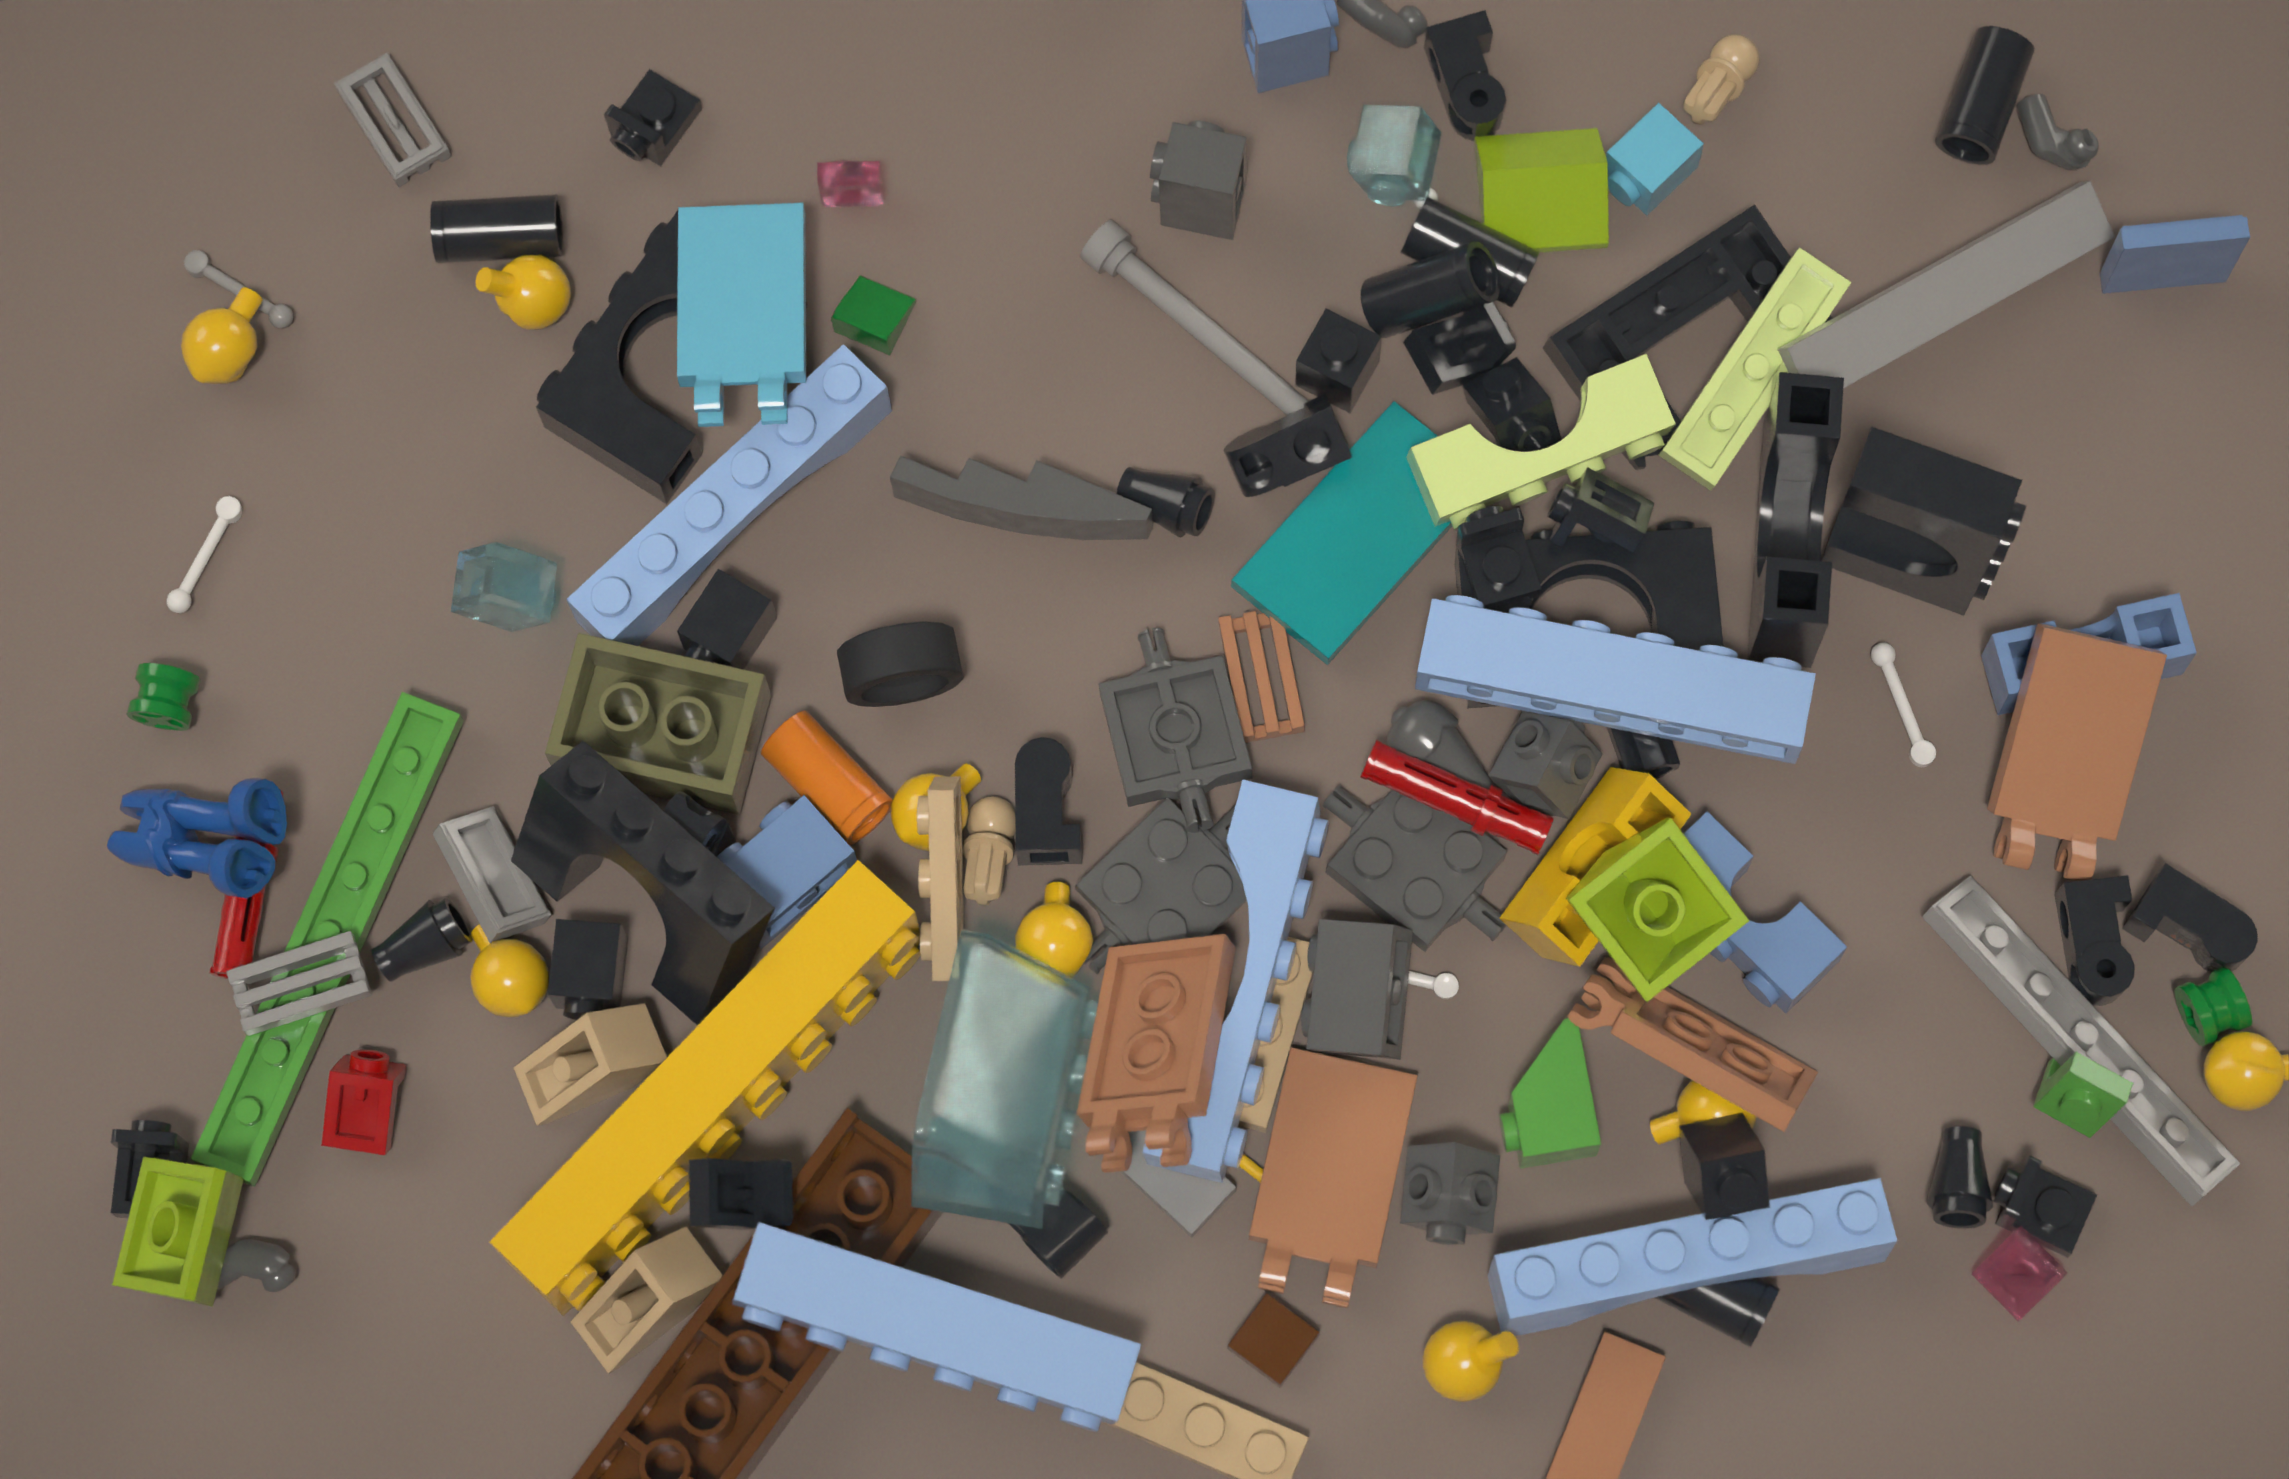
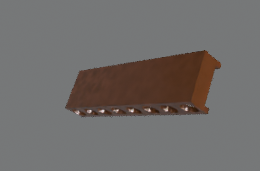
(737, 1385)

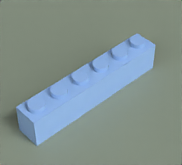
(1615, 679)
(935, 1325)

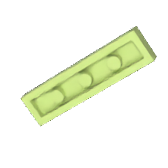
(1749, 371)

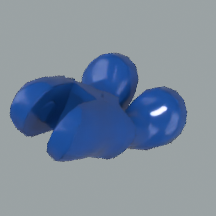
(171, 846)

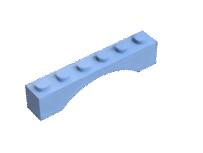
(662, 561)
(1270, 848)
(1608, 1270)

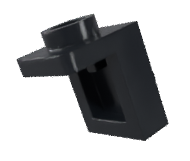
(1460, 347)
(1513, 408)
(144, 1139)
(740, 1193)

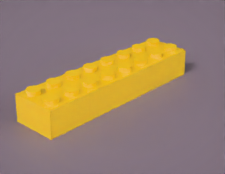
(711, 1089)

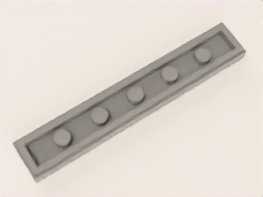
(1952, 288)
(2070, 1024)

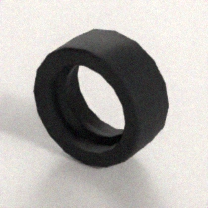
(899, 664)

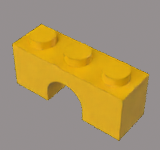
(1615, 811)

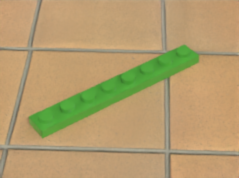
(342, 900)

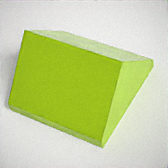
(1545, 188)
(1655, 907)
(178, 1230)

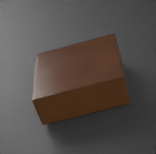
(1273, 1340)

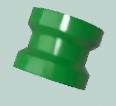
(163, 696)
(2213, 1006)

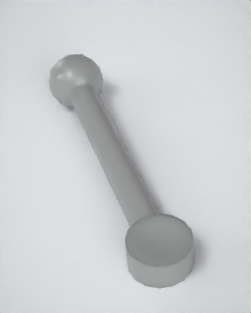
(199, 265)

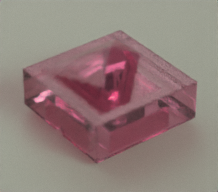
(850, 183)
(2019, 1273)

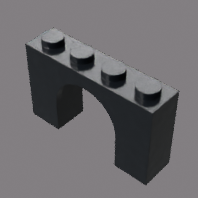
(590, 398)
(1924, 522)
(1667, 575)
(1788, 575)
(708, 912)

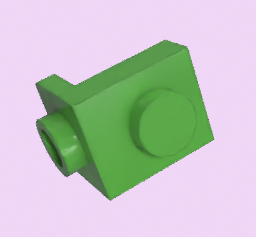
(2081, 1093)

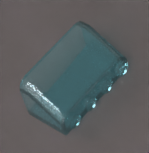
(1000, 1085)

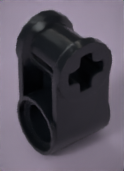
(1066, 1234)

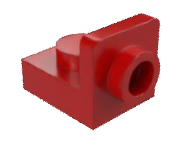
(362, 1102)

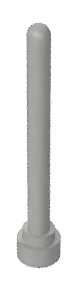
(1112, 252)

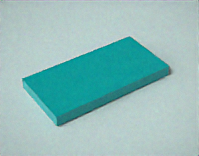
(1346, 541)

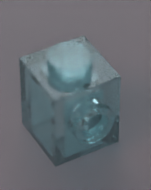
(1394, 153)
(504, 587)

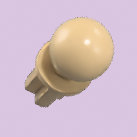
(1721, 77)
(988, 848)

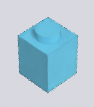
(1652, 160)

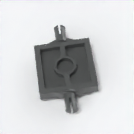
(1175, 730)
(1415, 865)
(1163, 883)

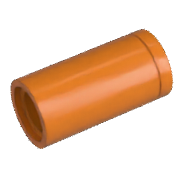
(827, 776)

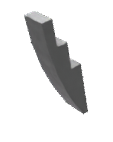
(1044, 505)

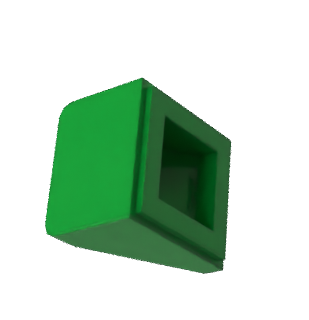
(872, 315)

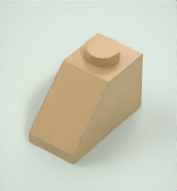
(590, 1062)
(646, 1298)

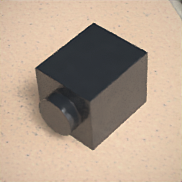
(1338, 360)
(726, 622)
(587, 966)
(1724, 1166)

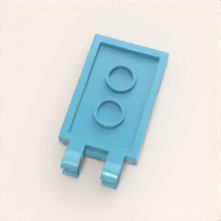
(741, 305)

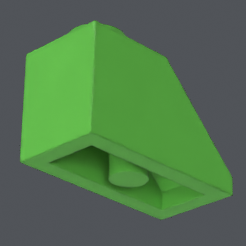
(1553, 1106)

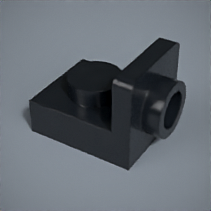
(652, 119)
(1603, 507)
(1497, 557)
(2043, 1205)

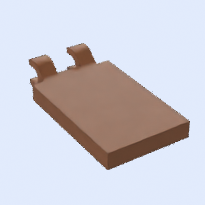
(2073, 746)
(1697, 1045)
(1154, 1046)
(1330, 1168)

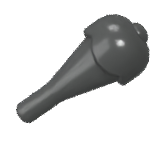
(1431, 735)

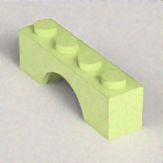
(1617, 414)

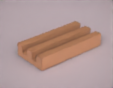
(1251, 625)

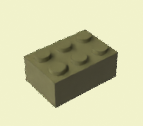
(663, 719)

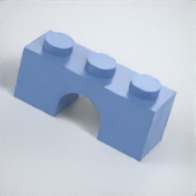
(2148, 623)
(1777, 957)

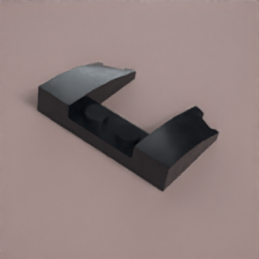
(1731, 262)

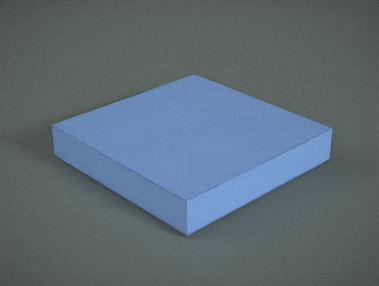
(2174, 254)

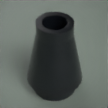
(1176, 501)
(425, 939)
(1960, 1182)

